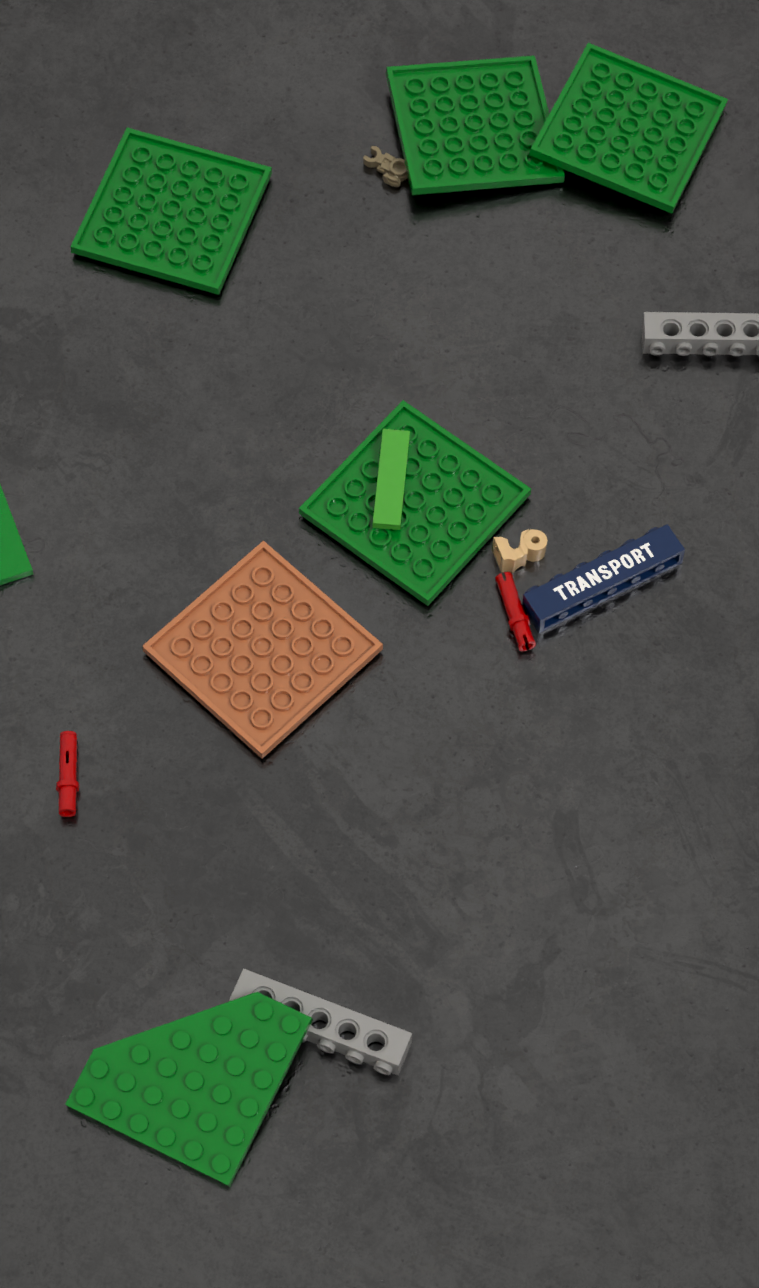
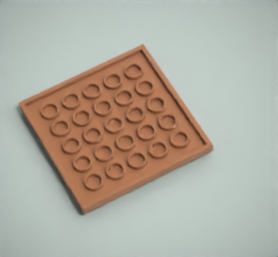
(262, 648)

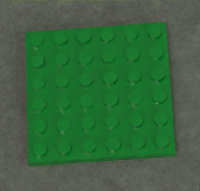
(470, 124)
(629, 127)
(171, 210)
(448, 511)

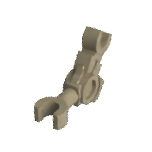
(393, 169)

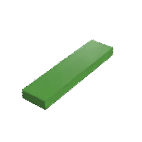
(391, 479)

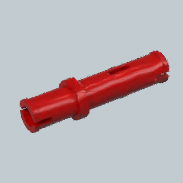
(518, 621)
(67, 784)

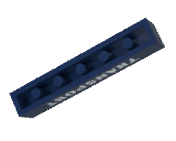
(602, 578)

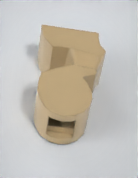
(531, 548)

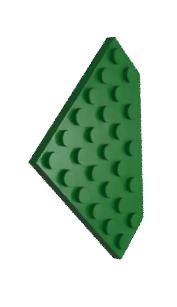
(195, 1082)

